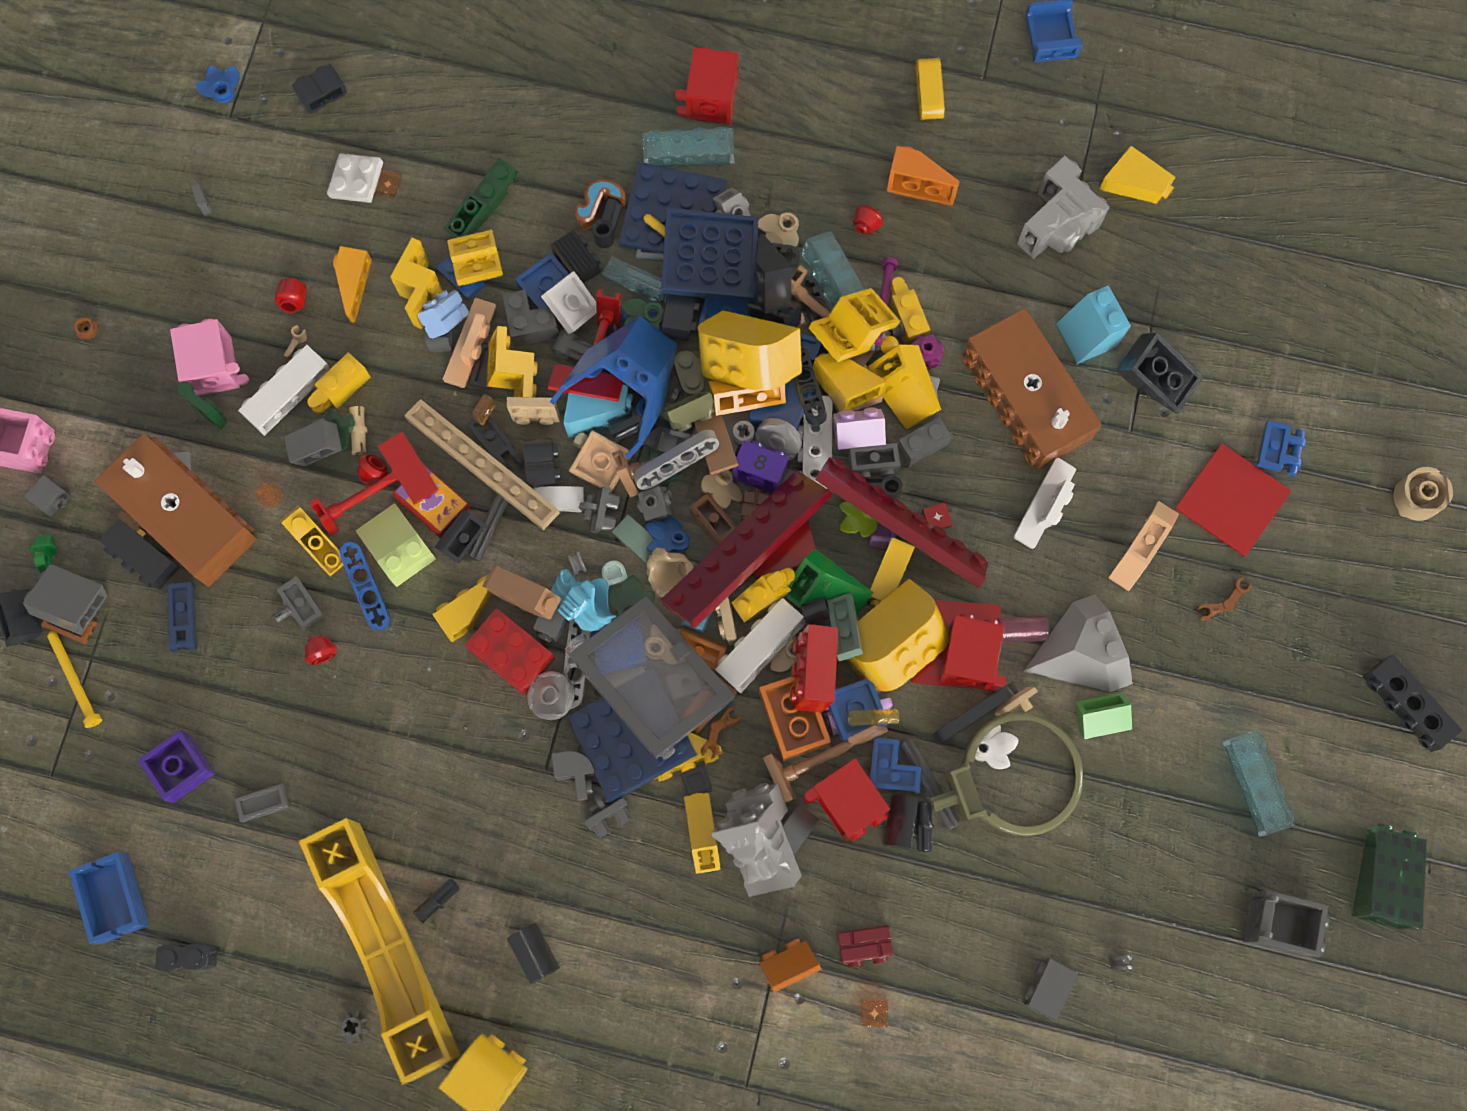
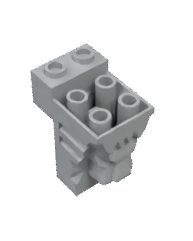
(1068, 214)
(758, 840)

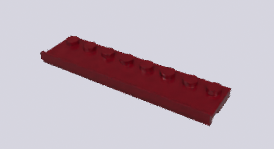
(903, 522)
(745, 548)

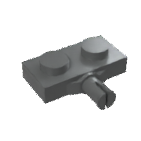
(298, 604)

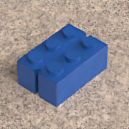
(108, 898)

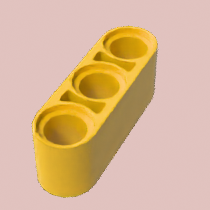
(930, 88)

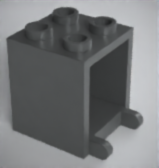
(1272, 924)

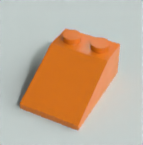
(920, 177)
(789, 965)

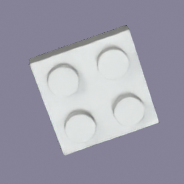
(355, 178)
(570, 302)

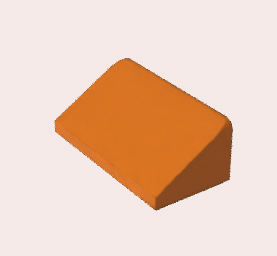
(707, 648)

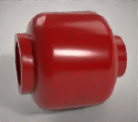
(290, 295)

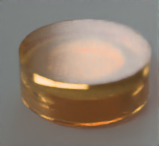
(269, 495)

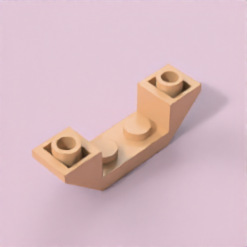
(1144, 546)

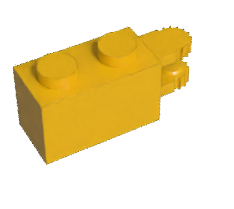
(907, 307)
(338, 384)
(763, 594)

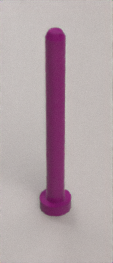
(889, 265)

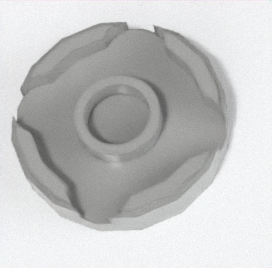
(780, 436)
(551, 695)

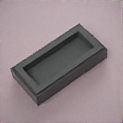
(262, 802)

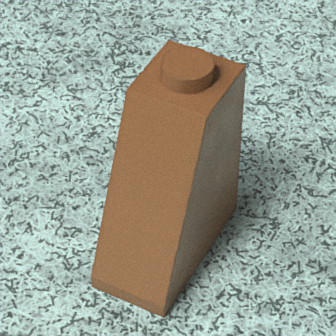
(521, 593)

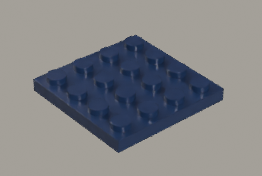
(662, 188)
(709, 255)
(617, 754)

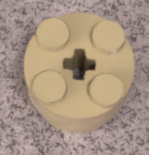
(1422, 494)

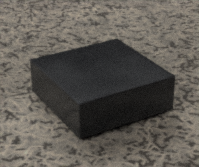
(696, 781)

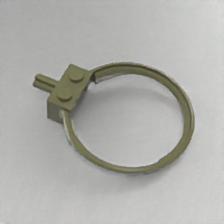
(964, 793)

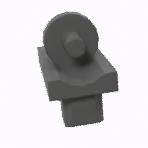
(603, 500)
(598, 823)

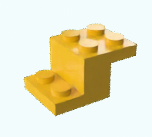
(415, 280)
(854, 324)
(510, 368)

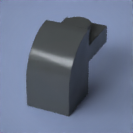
(574, 765)
(799, 827)

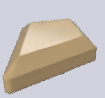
(1020, 698)

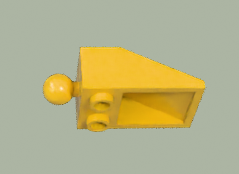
(907, 382)

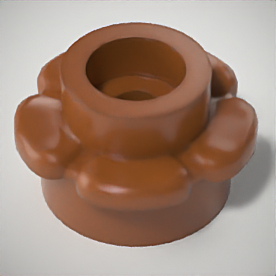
(80, 326)

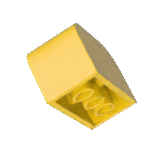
(749, 351)
(899, 637)
(484, 1075)

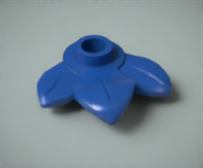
(219, 82)
(665, 535)

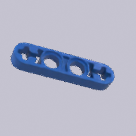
(361, 588)

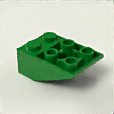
(822, 578)

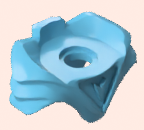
(583, 601)

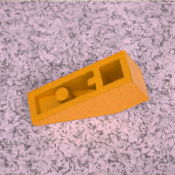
(352, 273)
(733, 398)

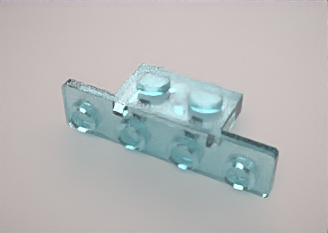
(634, 279)

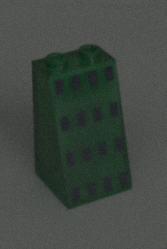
(1392, 879)

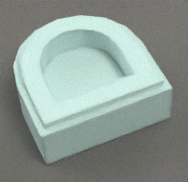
(614, 573)

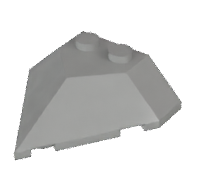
(1084, 649)

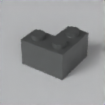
(528, 325)

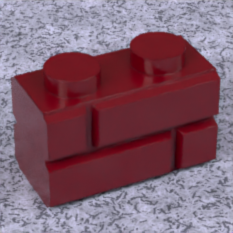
(864, 945)

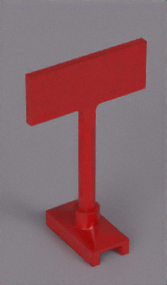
(605, 385)
(405, 468)

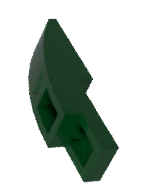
(483, 202)

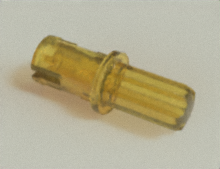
(873, 716)

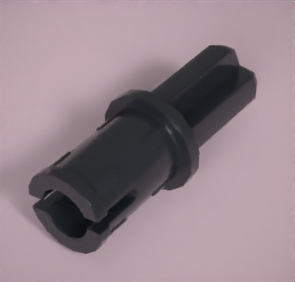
(924, 827)
(436, 900)

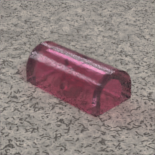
(1024, 628)

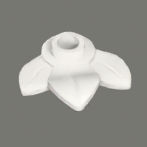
(998, 746)

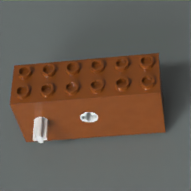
(1030, 389)
(177, 509)

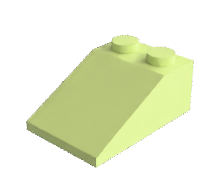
(395, 545)

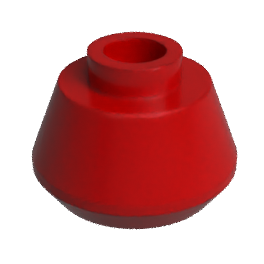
(867, 219)
(371, 469)
(319, 650)

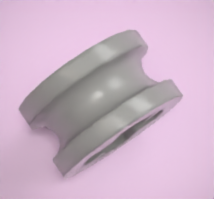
(740, 425)
(576, 563)

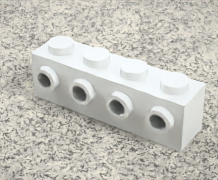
(284, 390)
(816, 442)
(760, 645)

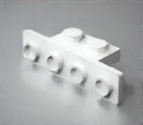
(1047, 503)

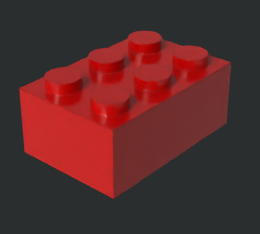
(509, 651)
(814, 668)

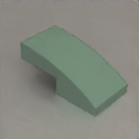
(634, 537)

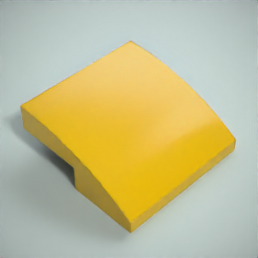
(475, 257)

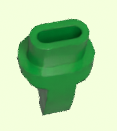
(43, 551)

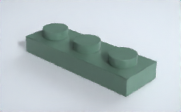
(844, 618)

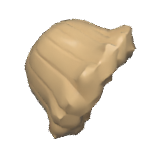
(666, 570)

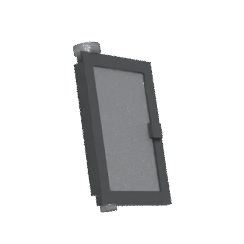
(650, 677)

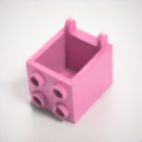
(206, 357)
(24, 441)

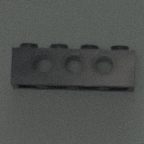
(1442, 725)

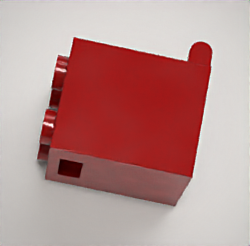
(710, 86)
(973, 654)
(849, 801)

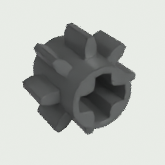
(347, 1023)

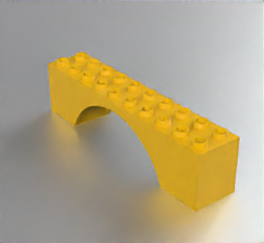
(406, 1004)

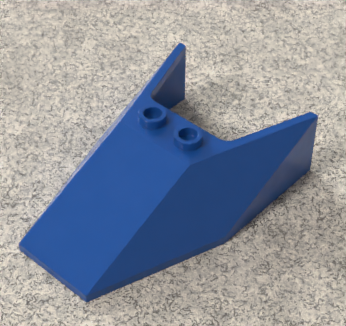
(639, 358)

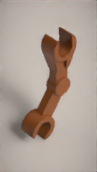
(1227, 605)
(714, 729)

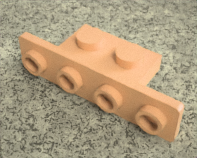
(469, 343)

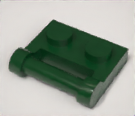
(202, 405)

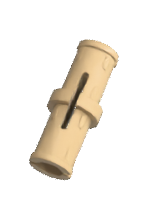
(358, 437)

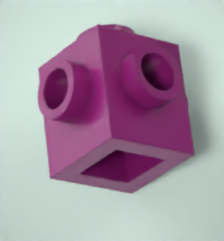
(935, 350)

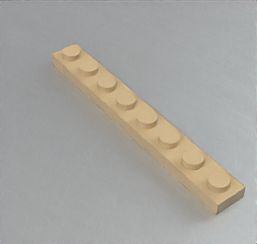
(482, 464)

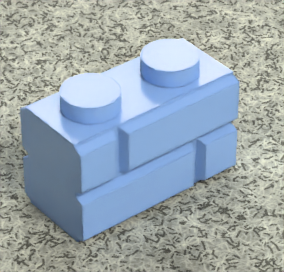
(442, 313)

